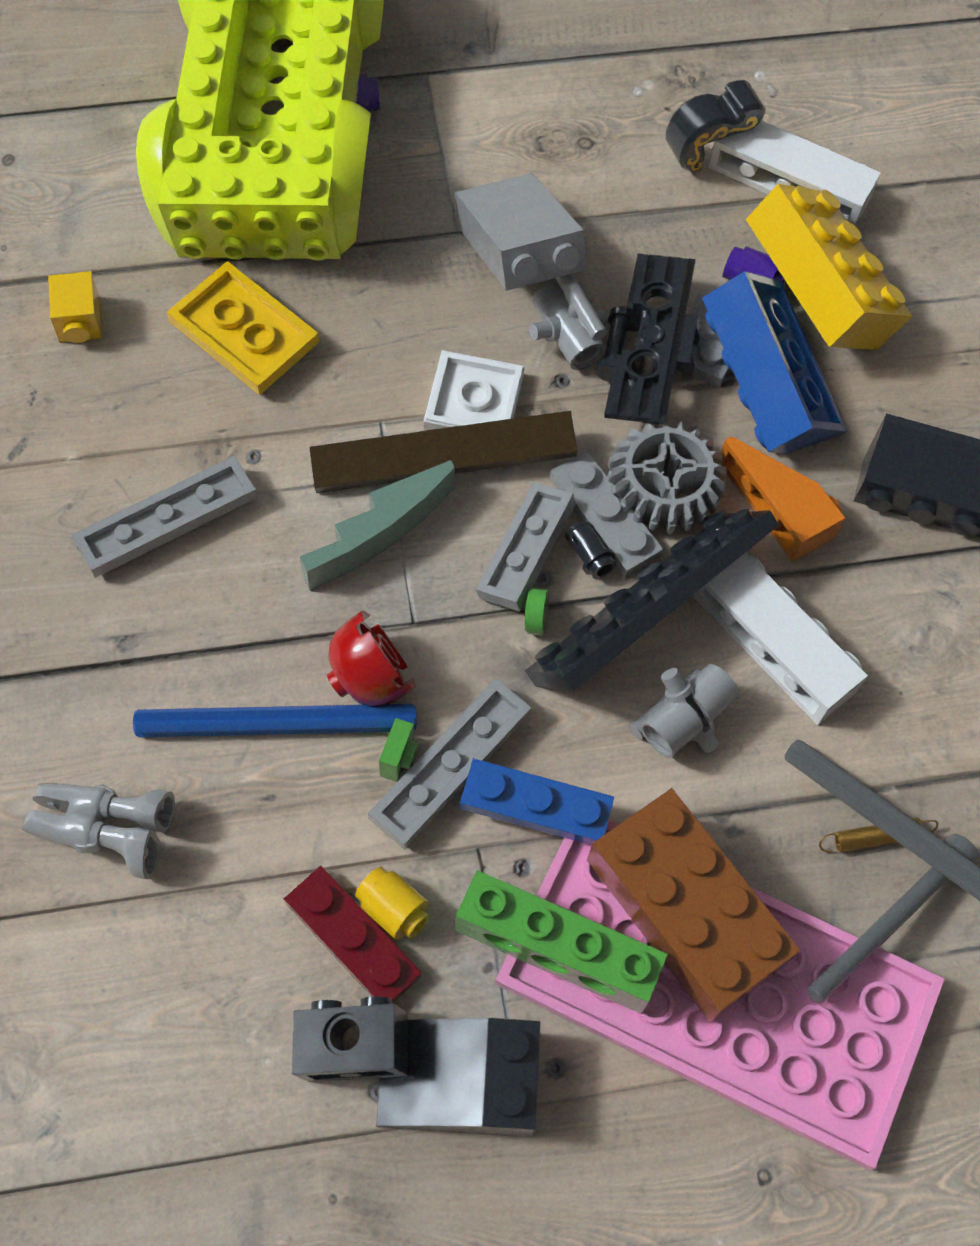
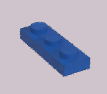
(536, 802)

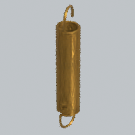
(864, 837)

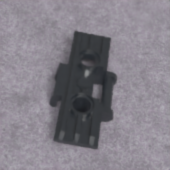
(664, 343)

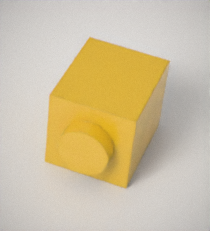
(74, 307)

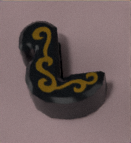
(712, 118)

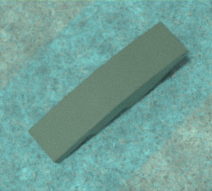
(391, 516)

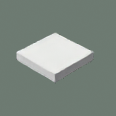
(472, 391)

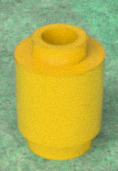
(393, 903)

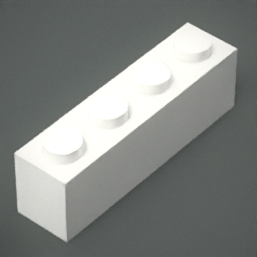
(776, 156)
(782, 637)

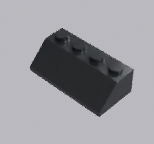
(923, 475)

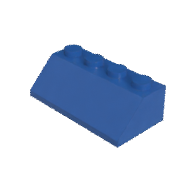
(772, 363)

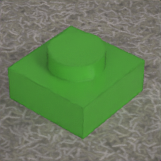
(398, 751)

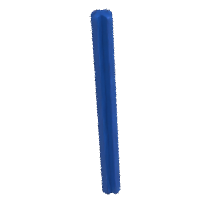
(270, 720)

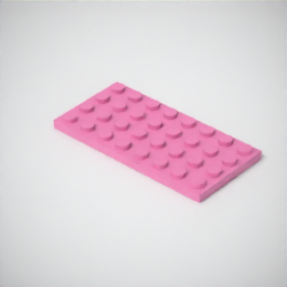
(800, 1063)

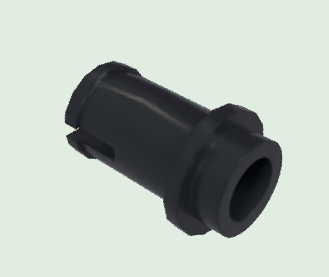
(596, 558)

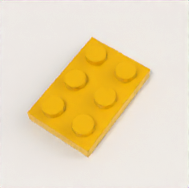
(243, 327)

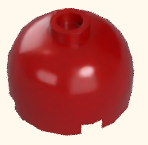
(366, 664)

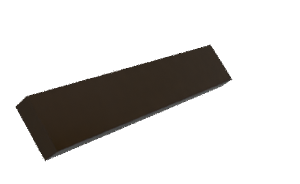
(467, 446)

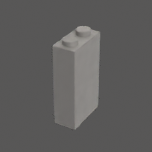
(521, 231)

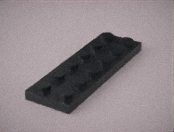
(658, 592)

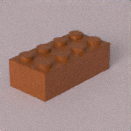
(691, 904)

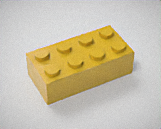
(828, 267)

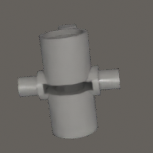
(570, 322)
(687, 710)

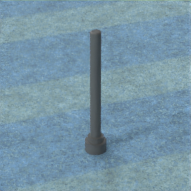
(887, 924)

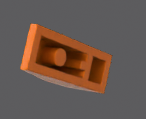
(799, 504)

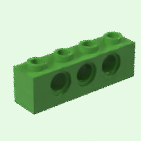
(559, 942)

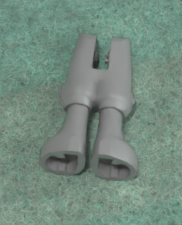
(86, 833)

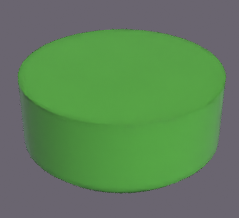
(536, 611)

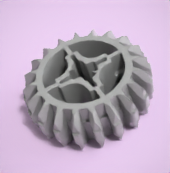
(687, 464)

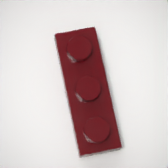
(352, 936)

